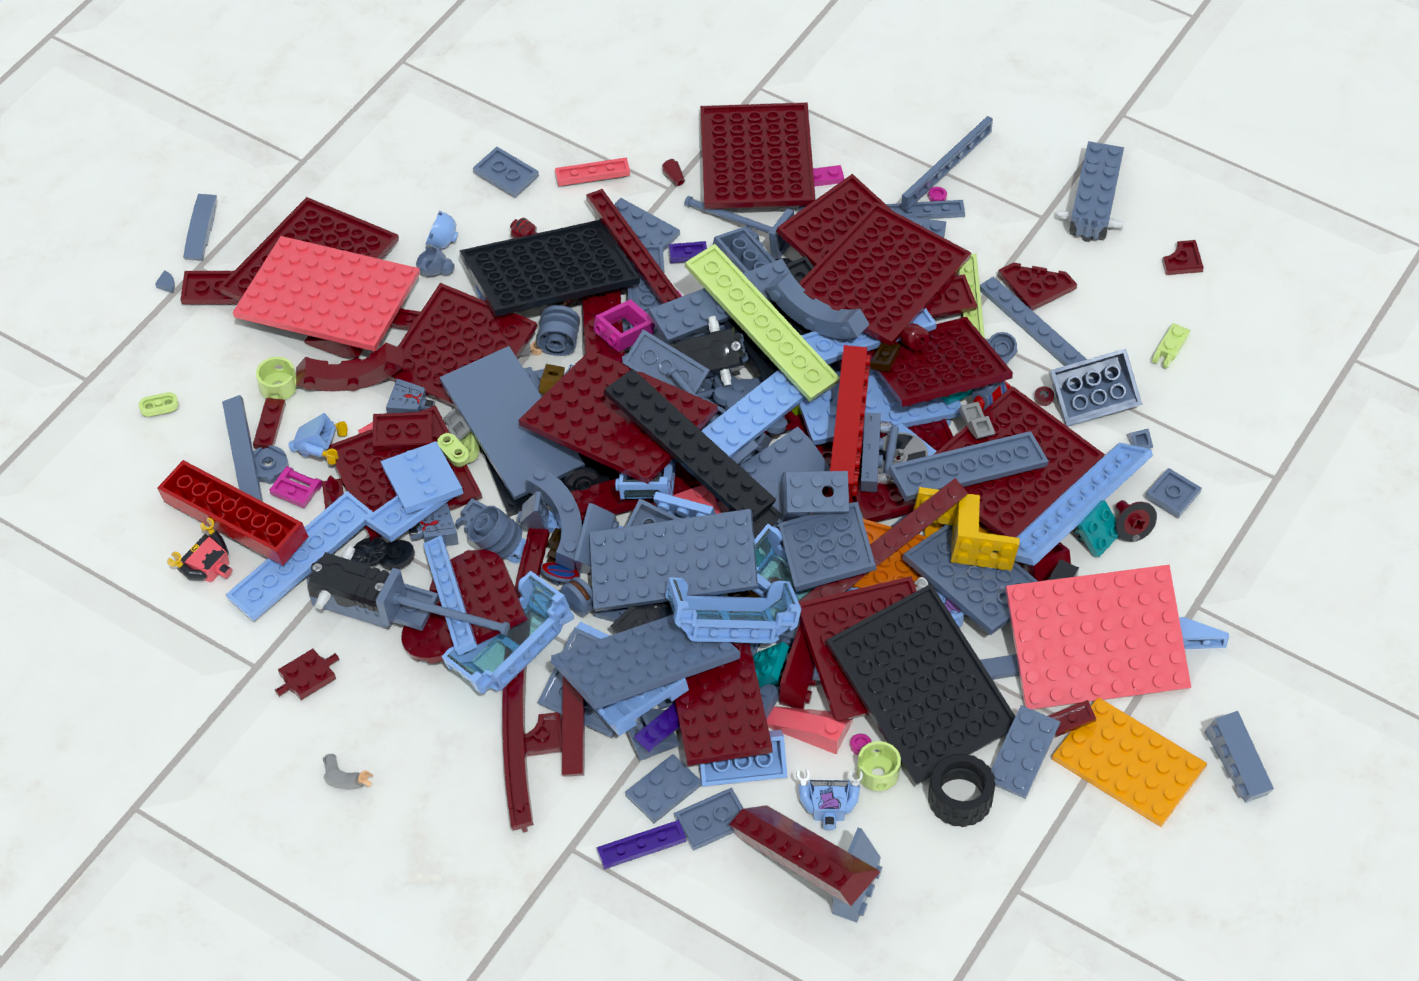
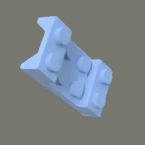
(622, 714)

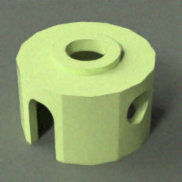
(269, 375)
(886, 759)

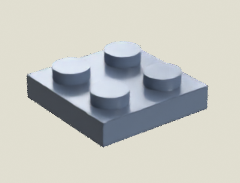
(1173, 492)

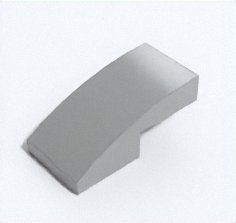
(975, 420)
(456, 424)

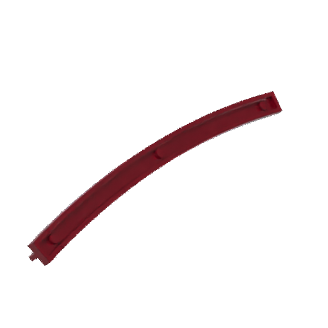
(514, 705)

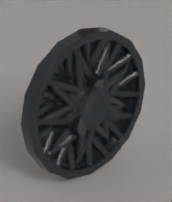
(581, 478)
(371, 551)
(398, 555)

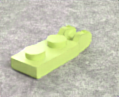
(1171, 344)

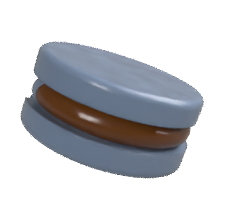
(579, 596)

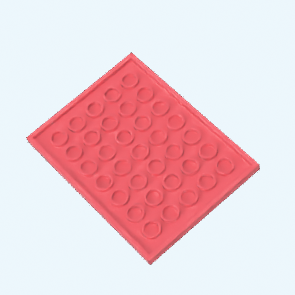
(327, 293)
(1097, 637)

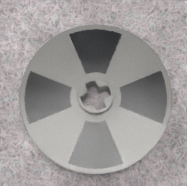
(907, 447)

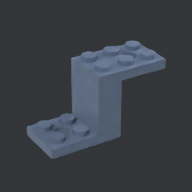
(802, 493)

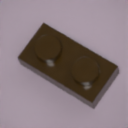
(885, 357)

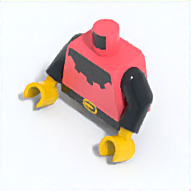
(206, 558)

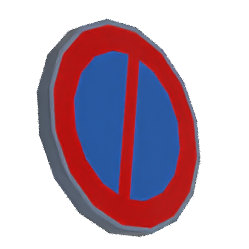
(558, 572)

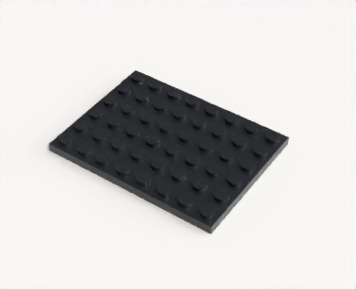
(548, 267)
(922, 682)

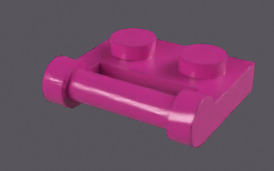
(293, 491)

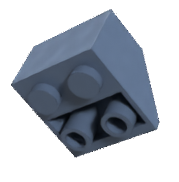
(642, 721)

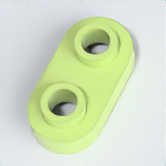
(158, 404)
(472, 445)
(453, 447)

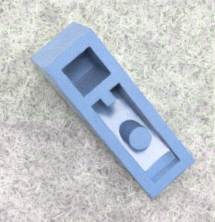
(1201, 636)

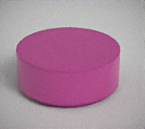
(937, 194)
(858, 742)

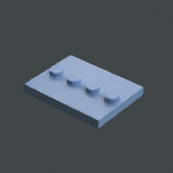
(421, 477)

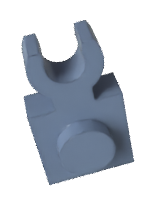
(469, 513)

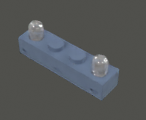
(871, 459)

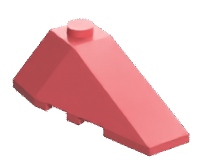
(810, 726)

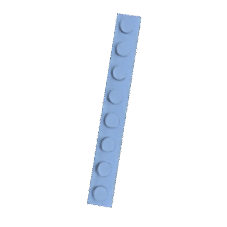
(449, 593)

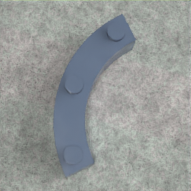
(813, 313)
(564, 509)

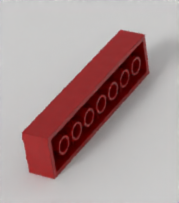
(850, 415)
(233, 512)

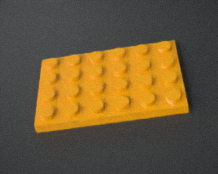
(1130, 762)

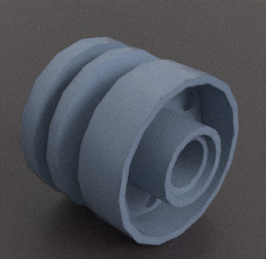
(558, 330)
(495, 531)

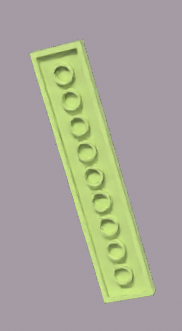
(762, 322)

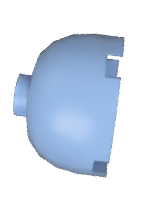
(442, 231)

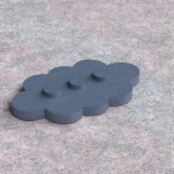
(731, 394)

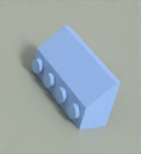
(748, 768)

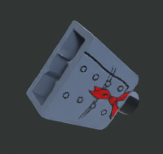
(407, 398)
(436, 524)

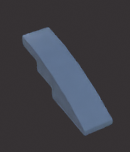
(200, 227)

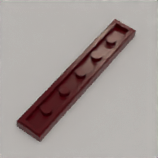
(573, 731)

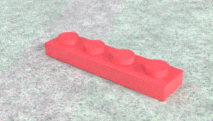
(592, 171)

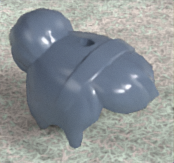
(434, 262)

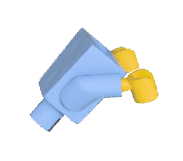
(316, 436)

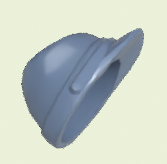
(1004, 345)

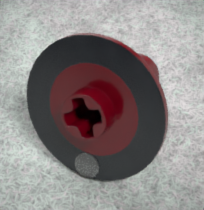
(1135, 520)

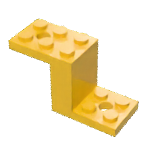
(968, 543)

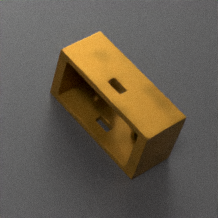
(550, 376)

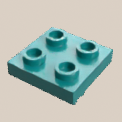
(1098, 529)
(770, 663)

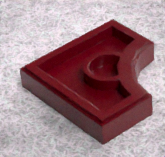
(1184, 260)
(545, 736)

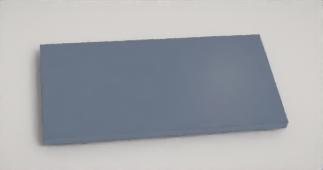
(492, 400)

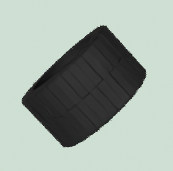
(965, 768)

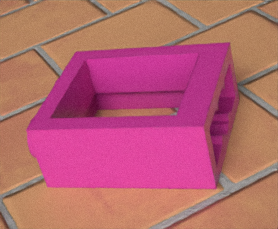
(633, 314)

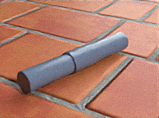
(891, 448)

